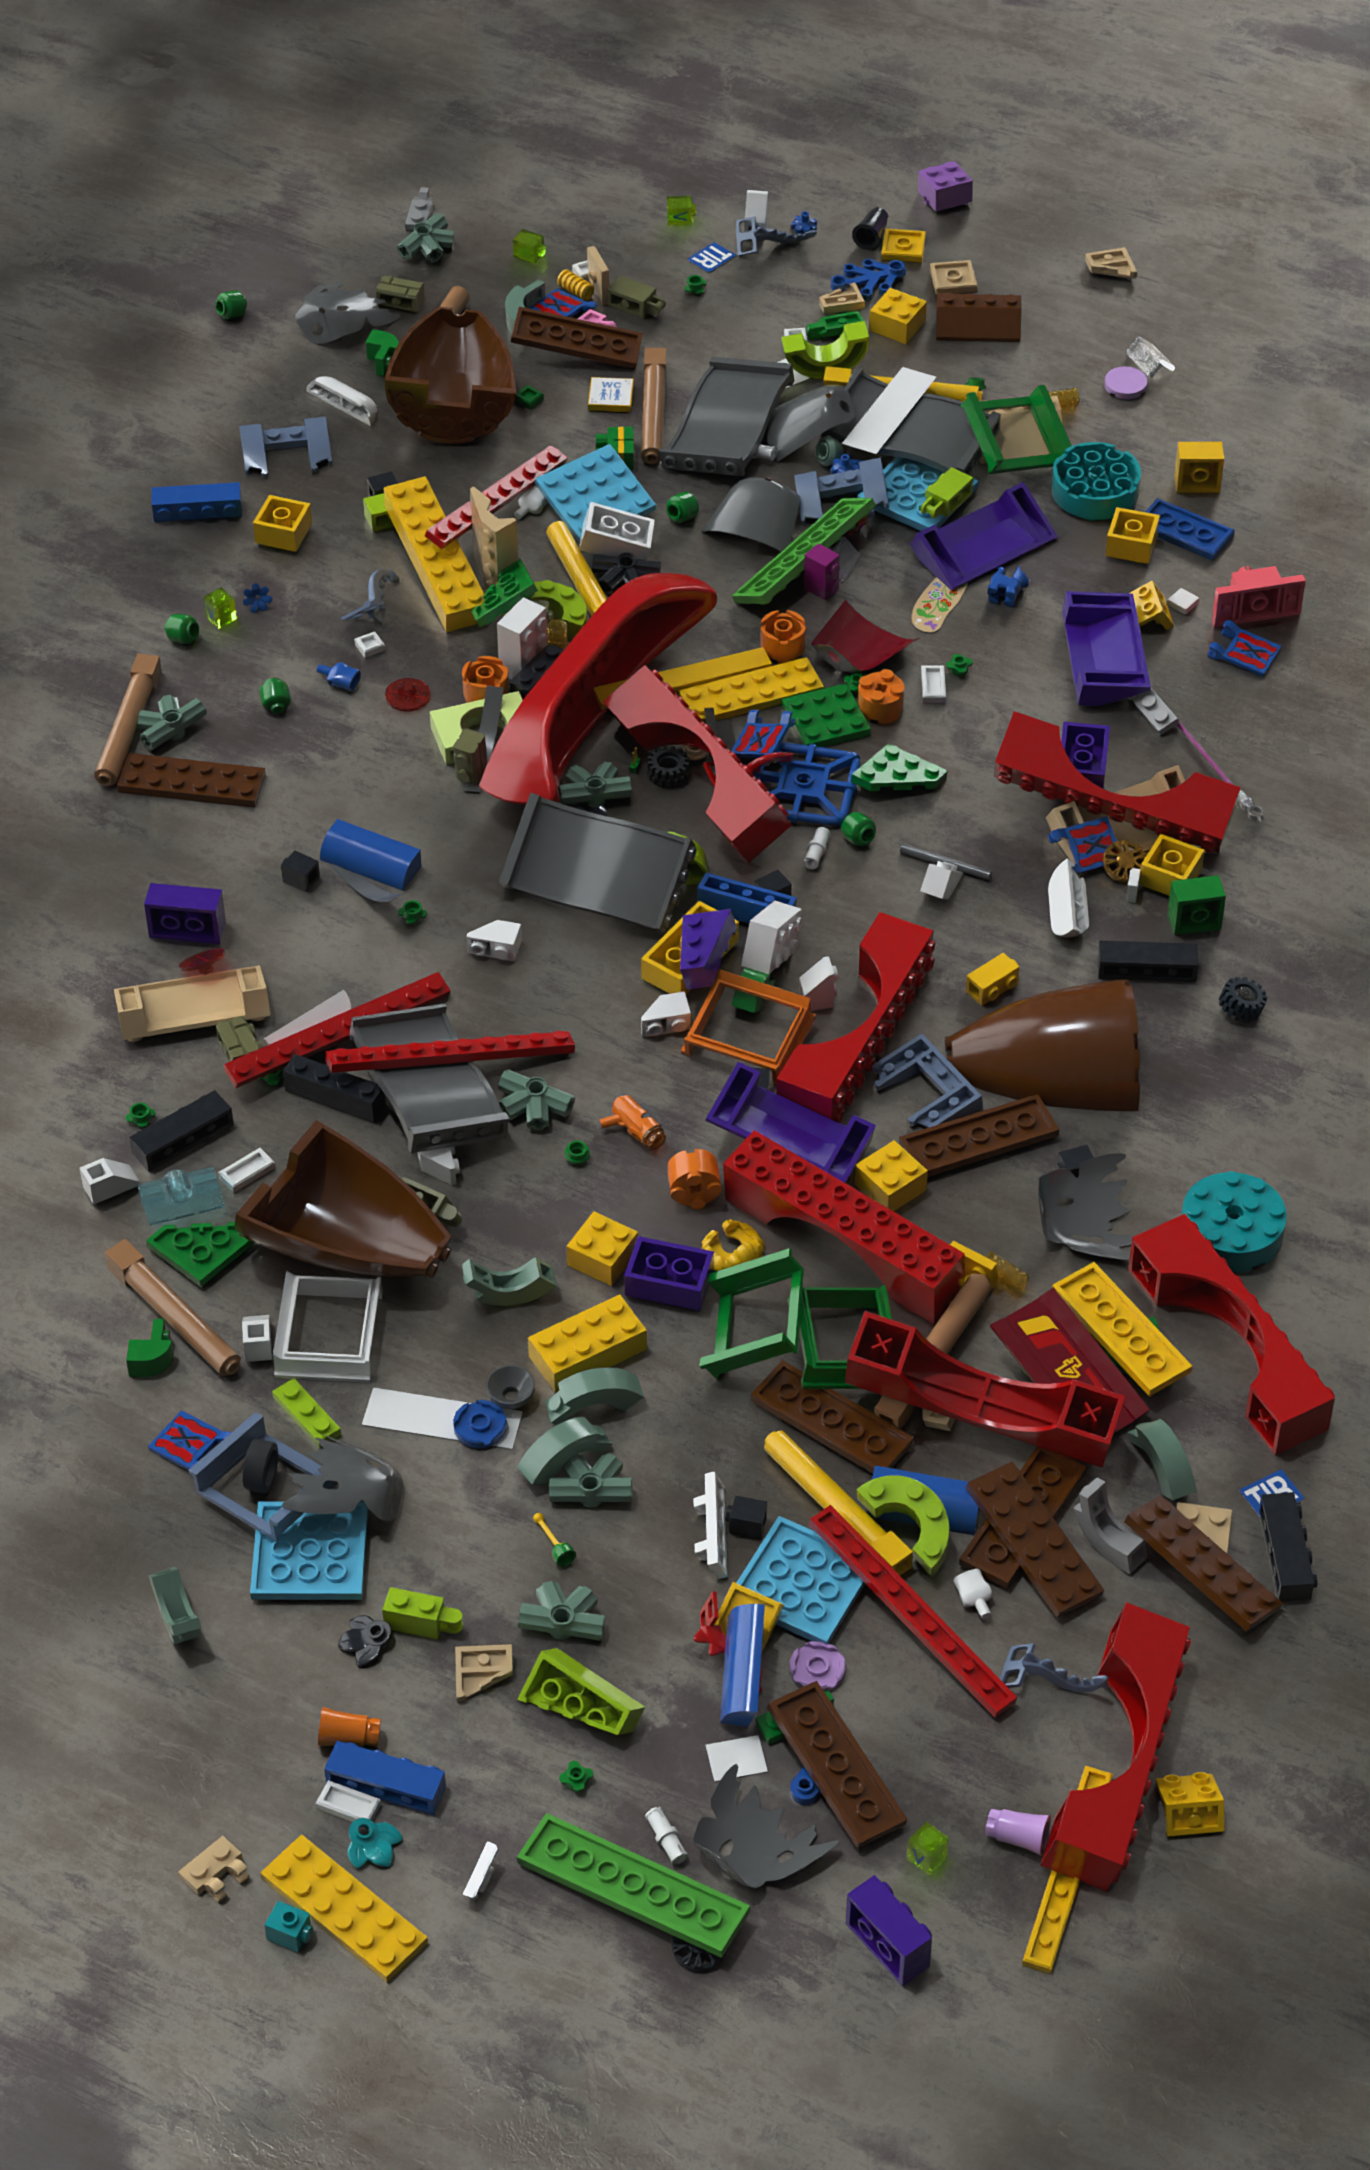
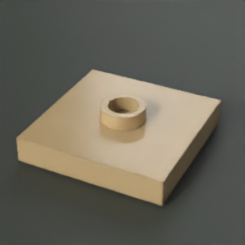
(598, 274)
(953, 277)

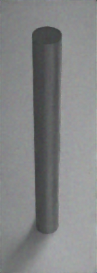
(934, 858)

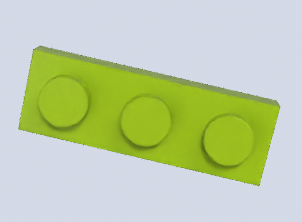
(306, 1411)

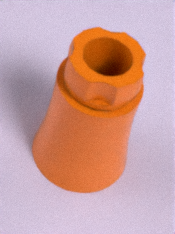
(347, 1728)

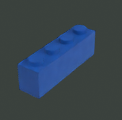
(196, 501)
(742, 898)
(386, 1777)

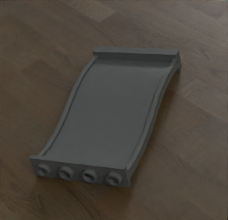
(727, 416)
(931, 433)
(598, 863)
(433, 1102)

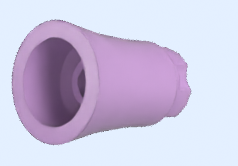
(1019, 1829)

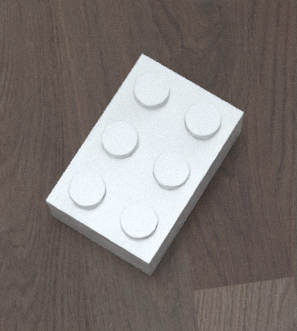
(615, 532)
(521, 635)
(772, 937)

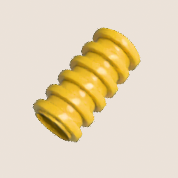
(575, 285)

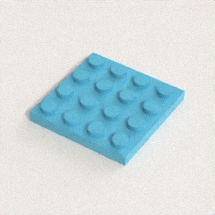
(593, 478)
(906, 488)
(313, 1557)
(805, 1577)

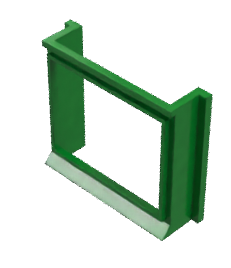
(1045, 417)
(742, 1279)
(832, 1373)

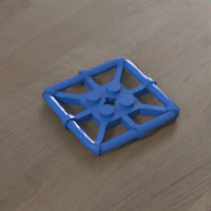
(817, 782)

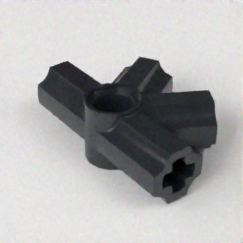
(621, 570)

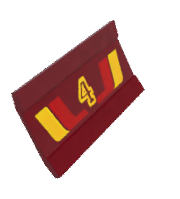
(1058, 1348)

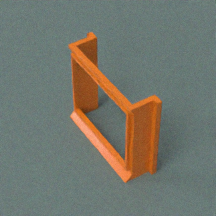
(795, 1035)

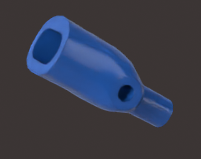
(341, 676)

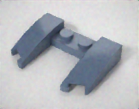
(257, 441)
(813, 488)
(921, 1055)

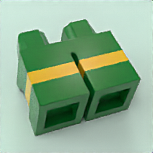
(621, 440)

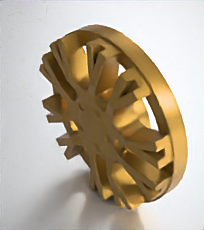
(1124, 860)

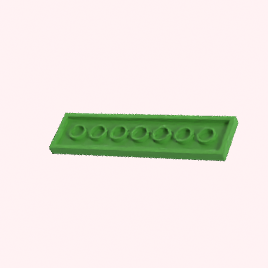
(790, 561)
(634, 1885)

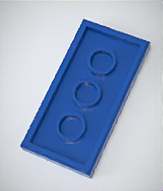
(1190, 530)

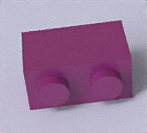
(821, 571)

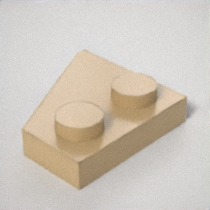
(1111, 262)

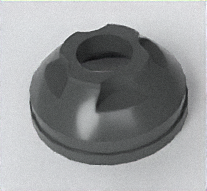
(510, 1379)

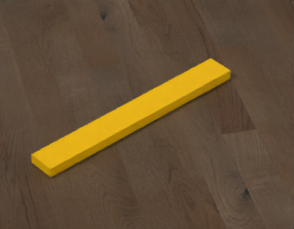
(700, 672)
(1057, 1900)

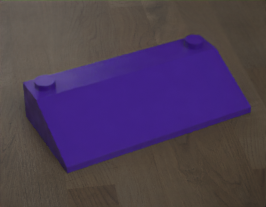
(984, 538)
(1104, 647)
(817, 1139)

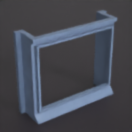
(229, 1454)

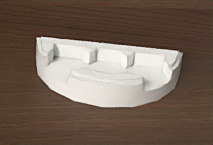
(482, 1872)

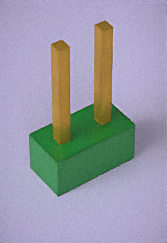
(635, 764)

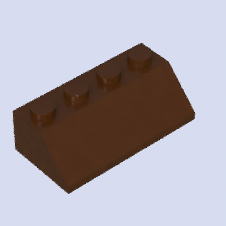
(978, 317)

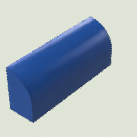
(370, 854)
(957, 1501)
(742, 1664)

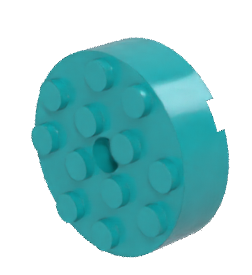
(1095, 480)
(1239, 1217)

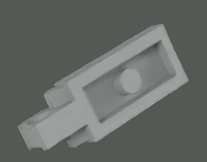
(420, 209)
(1155, 711)

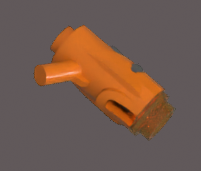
(638, 1120)

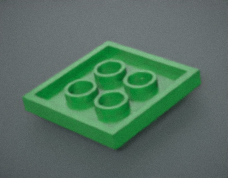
(827, 716)

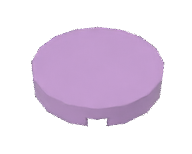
(1125, 382)
(817, 1663)

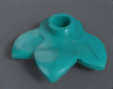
(373, 1846)

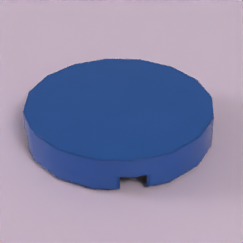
(480, 1424)

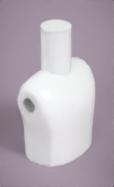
(532, 502)
(974, 1591)

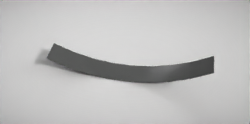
(488, 725)
(363, 886)

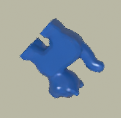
(1006, 586)

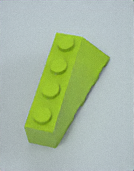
(580, 1694)

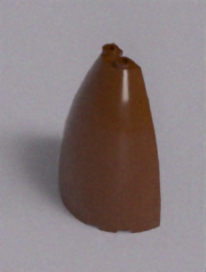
(451, 377)
(1062, 1044)
(344, 1212)

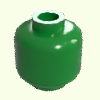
(231, 304)
(682, 507)
(181, 628)
(275, 695)
(858, 829)

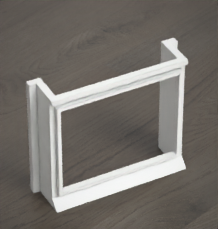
(324, 1365)

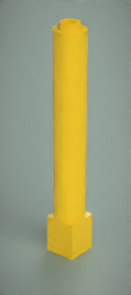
(841, 376)
(576, 566)
(828, 1492)

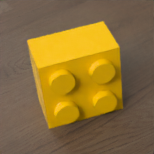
(897, 315)
(1199, 467)
(282, 523)
(1132, 535)
(1169, 862)
(891, 1176)
(601, 1248)

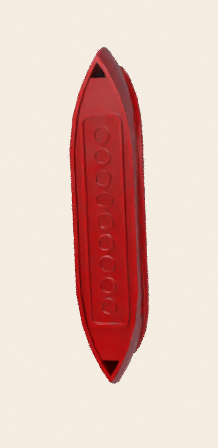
(610, 648)

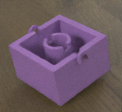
(945, 186)

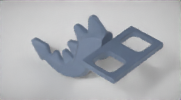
(766, 234)
(375, 594)
(1046, 1669)

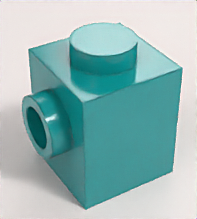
(288, 1926)

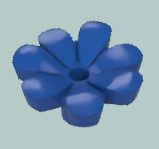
(804, 223)
(844, 464)
(257, 602)

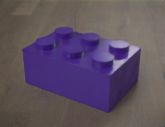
(1087, 749)
(185, 913)
(669, 1273)
(889, 1930)

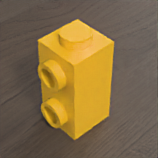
(992, 979)

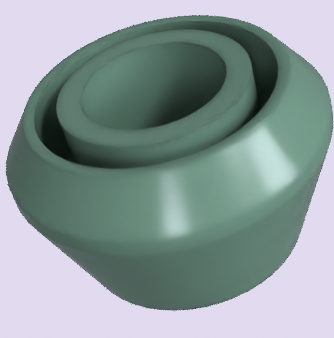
(828, 450)

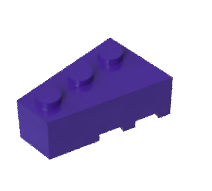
(703, 944)

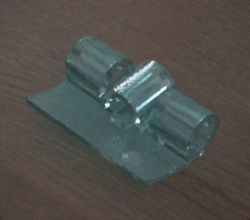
(180, 1195)

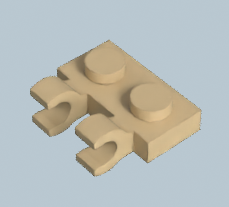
(210, 1865)

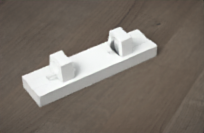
(713, 1506)

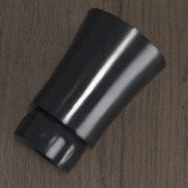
(868, 232)

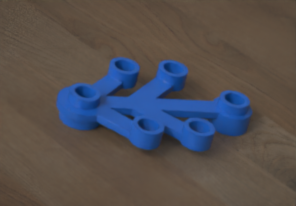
(893, 271)

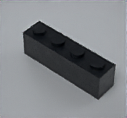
(1148, 961)
(335, 1090)
(181, 1130)
(1287, 1547)

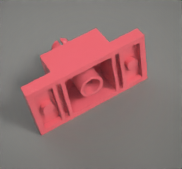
(1258, 596)

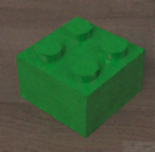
(1196, 905)

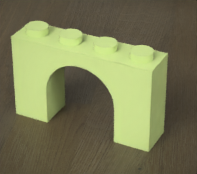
(451, 721)

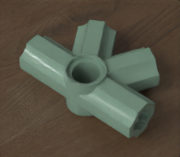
(428, 238)
(169, 722)
(594, 788)
(523, 1099)
(592, 1484)
(556, 1608)

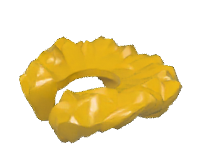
(751, 1245)

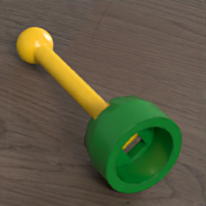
(562, 1553)

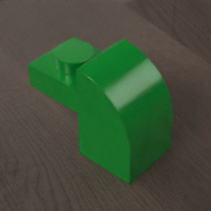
(381, 347)
(747, 1001)
(150, 1356)

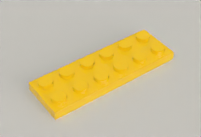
(753, 689)
(1122, 1329)
(344, 1908)

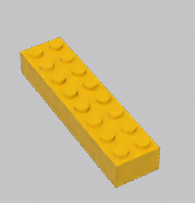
(443, 571)

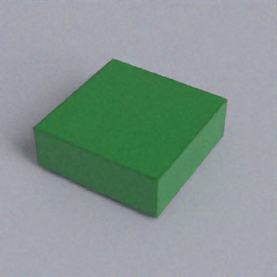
(528, 397)

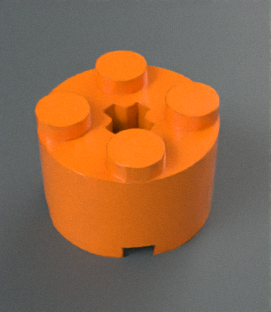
(783, 635)
(483, 672)
(881, 696)
(694, 1178)

